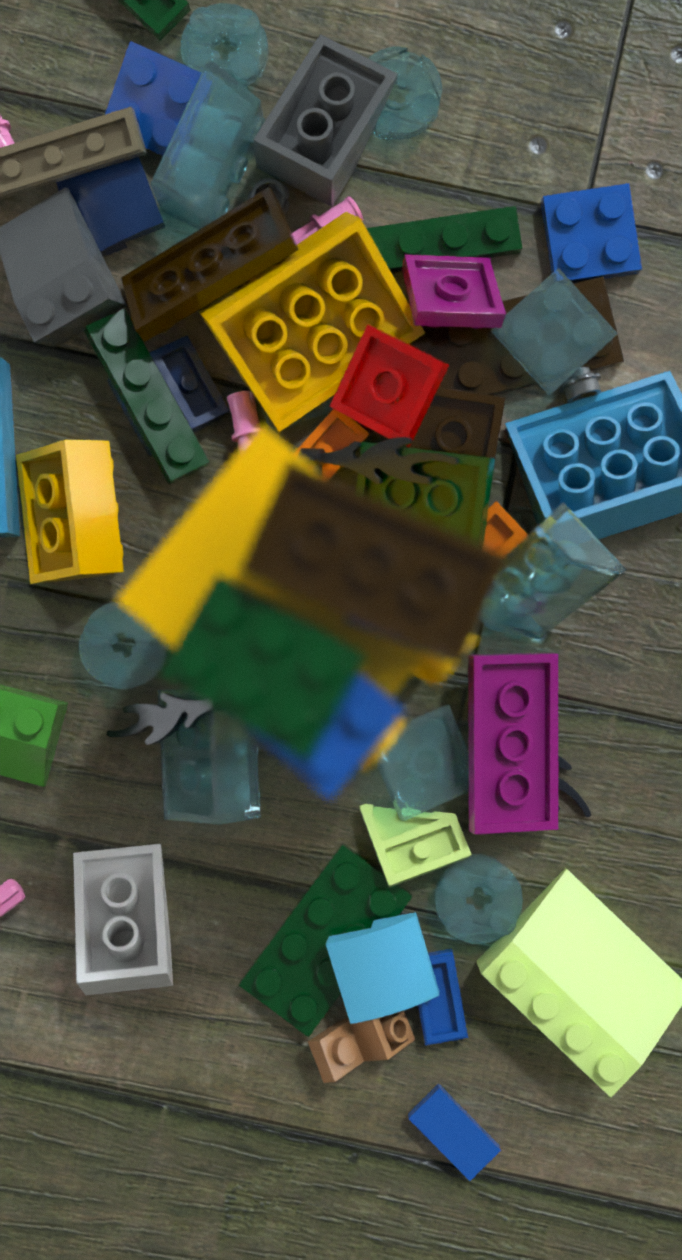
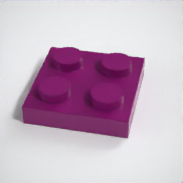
(453, 291)

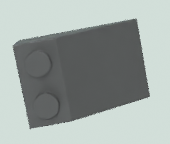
(323, 120)
(57, 271)

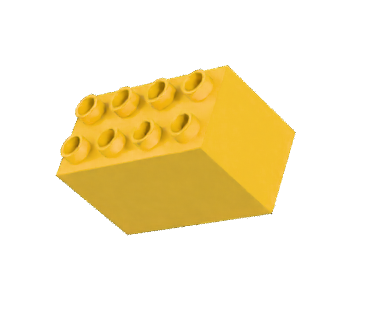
(217, 540)

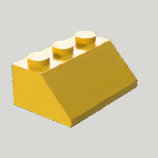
(70, 511)

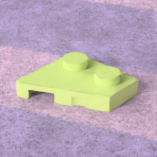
(414, 845)

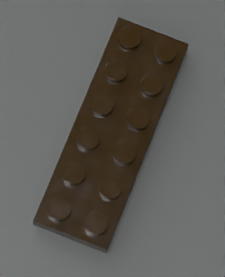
(484, 364)

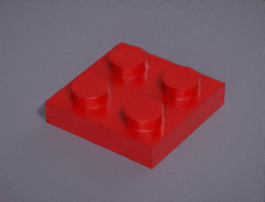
(388, 384)

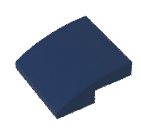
(115, 204)
(188, 384)

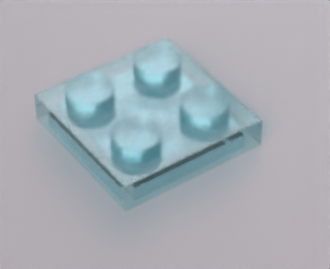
(554, 331)
(426, 763)

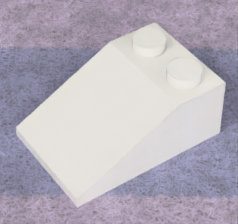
(121, 920)

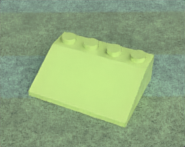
(585, 981)

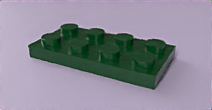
(294, 967)

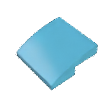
(382, 968)

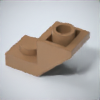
(348, 1045)

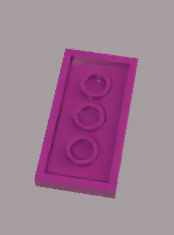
(513, 742)

